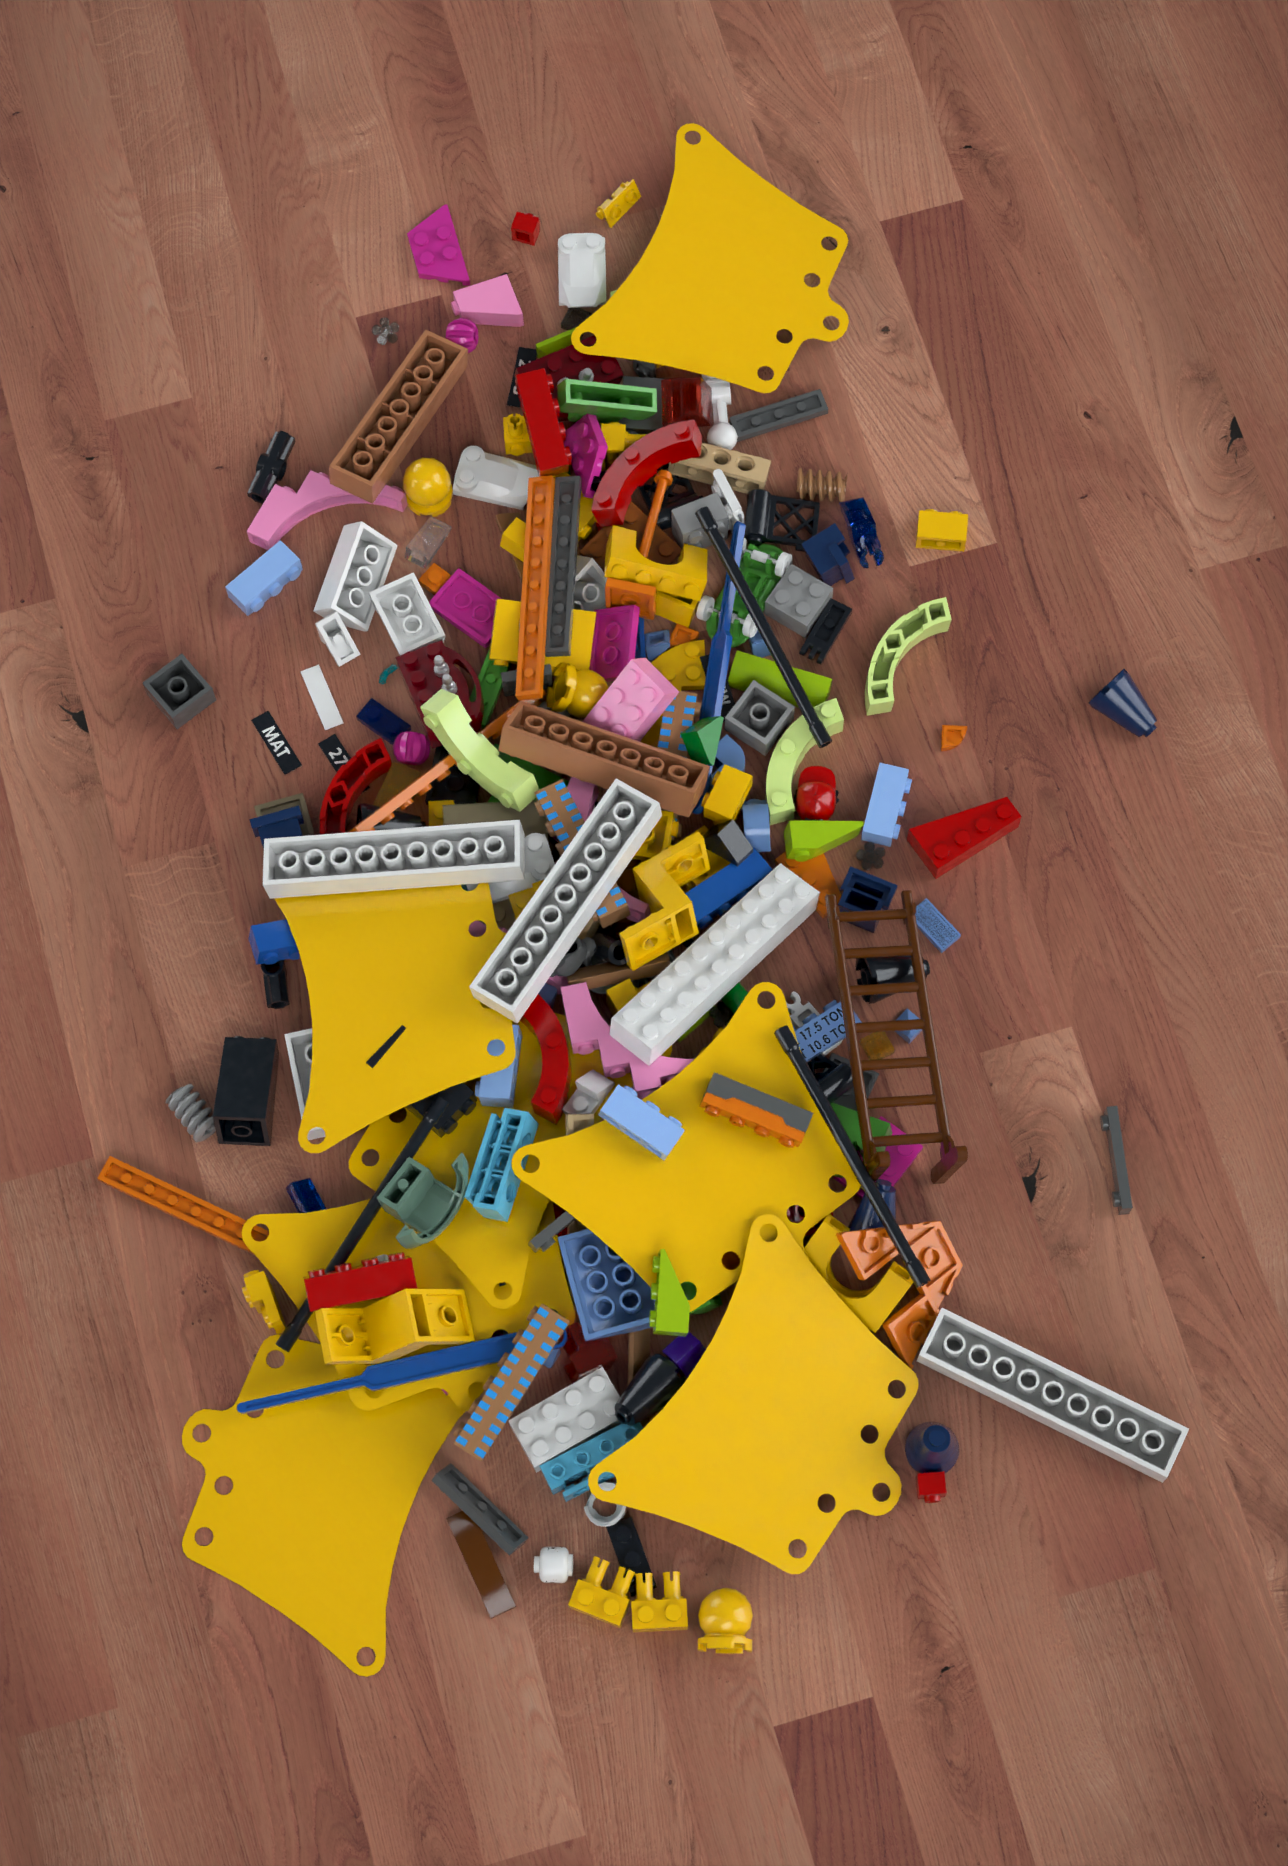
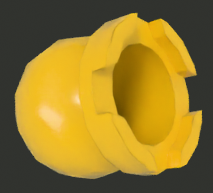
(427, 487)
(575, 690)
(725, 1619)

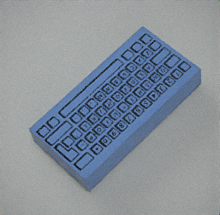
(935, 926)

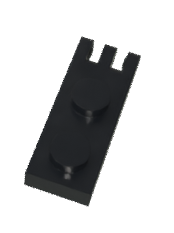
(826, 630)
(629, 1550)

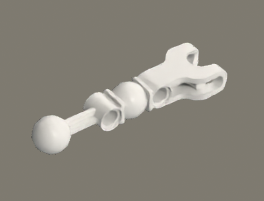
(721, 433)

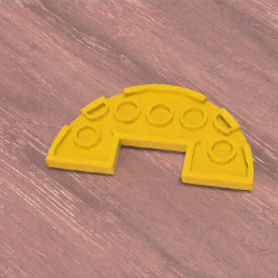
(684, 671)

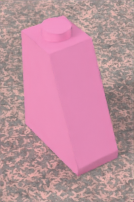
(489, 303)

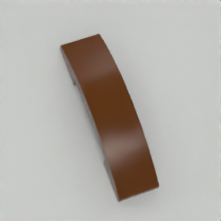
(481, 1564)

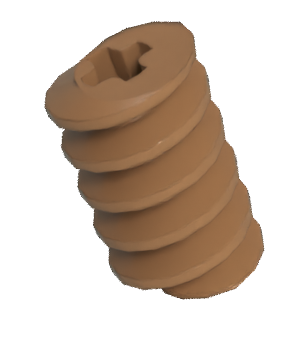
(821, 485)

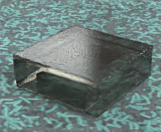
(574, 318)

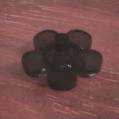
(386, 331)
(871, 856)
(721, 1014)

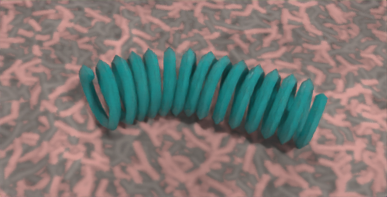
(385, 674)

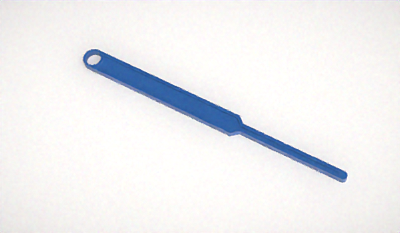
(720, 649)
(402, 1371)

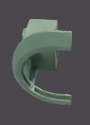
(423, 1201)

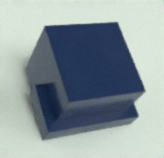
(827, 556)
(278, 824)
(865, 893)

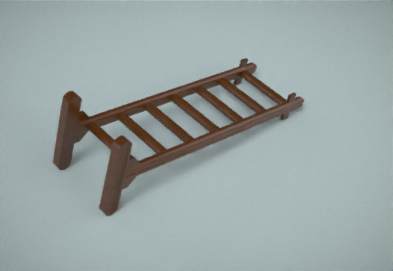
(878, 1162)

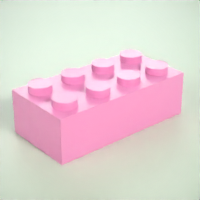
(633, 701)

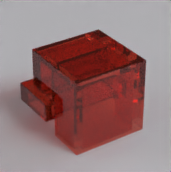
(686, 400)
(586, 1355)

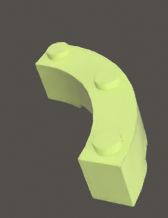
(905, 633)
(475, 754)
(789, 754)

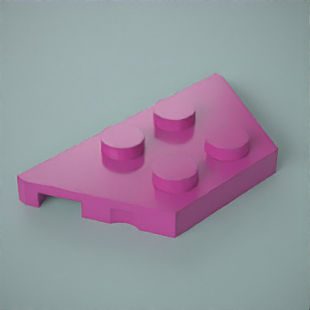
(438, 249)
(587, 450)

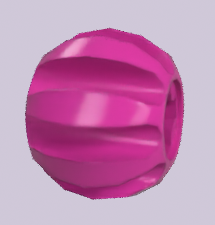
(463, 333)
(411, 748)

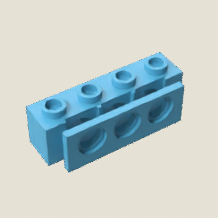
(487, 1170)
(583, 1458)

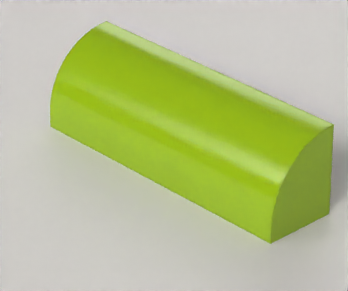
(765, 672)

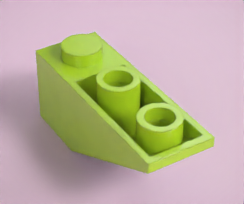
(671, 1304)

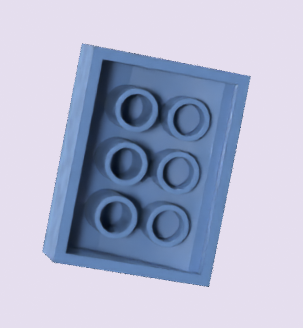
(604, 1287)

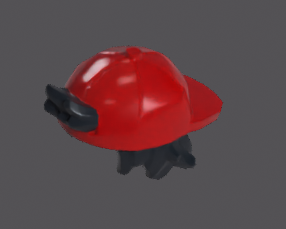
(816, 794)

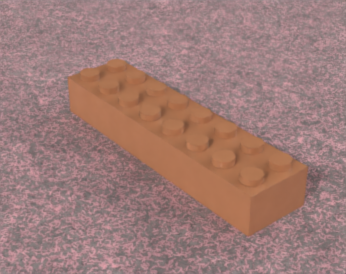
(398, 416)
(602, 756)

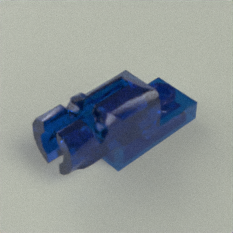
(862, 531)

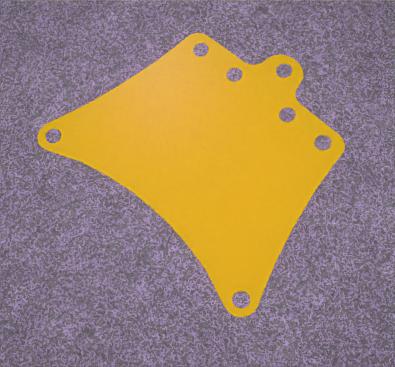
(723, 276)
(386, 965)
(715, 1175)
(311, 1239)
(480, 1246)
(771, 1417)
(315, 1496)

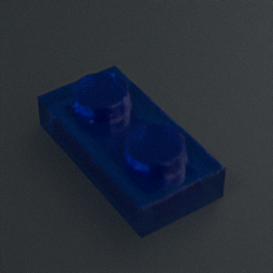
(382, 721)
(305, 1196)

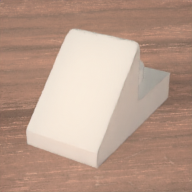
(337, 639)
(590, 1093)

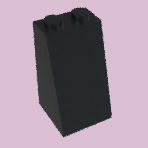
(246, 1091)
(460, 1096)

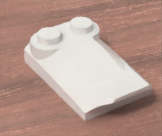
(582, 270)
(493, 478)
(407, 614)
(537, 867)

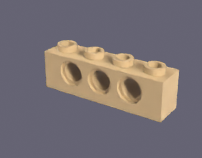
(740, 469)

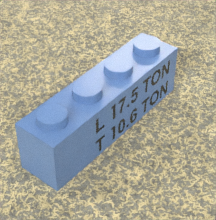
(822, 1031)

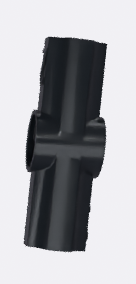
(271, 466)
(276, 985)

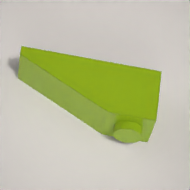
(812, 838)

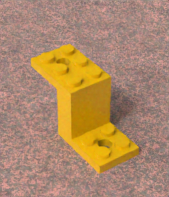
(671, 910)
(394, 1326)

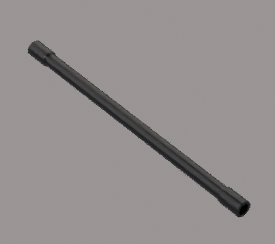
(815, 725)
(429, 1119)
(912, 1263)

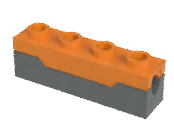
(756, 1110)

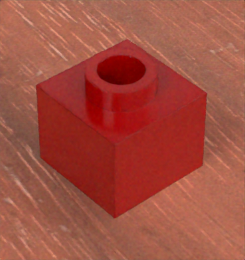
(525, 228)
(931, 1486)

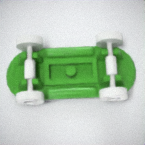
(762, 570)

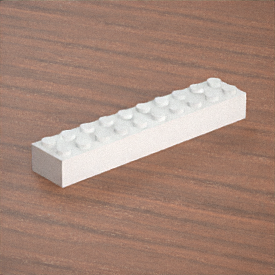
(394, 859)
(566, 900)
(713, 964)
(1053, 1395)

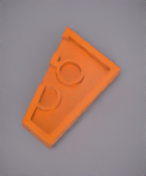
(815, 873)

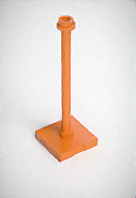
(626, 593)

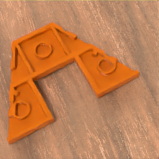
(873, 1248)

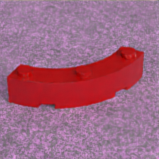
(639, 464)
(349, 783)
(556, 1061)

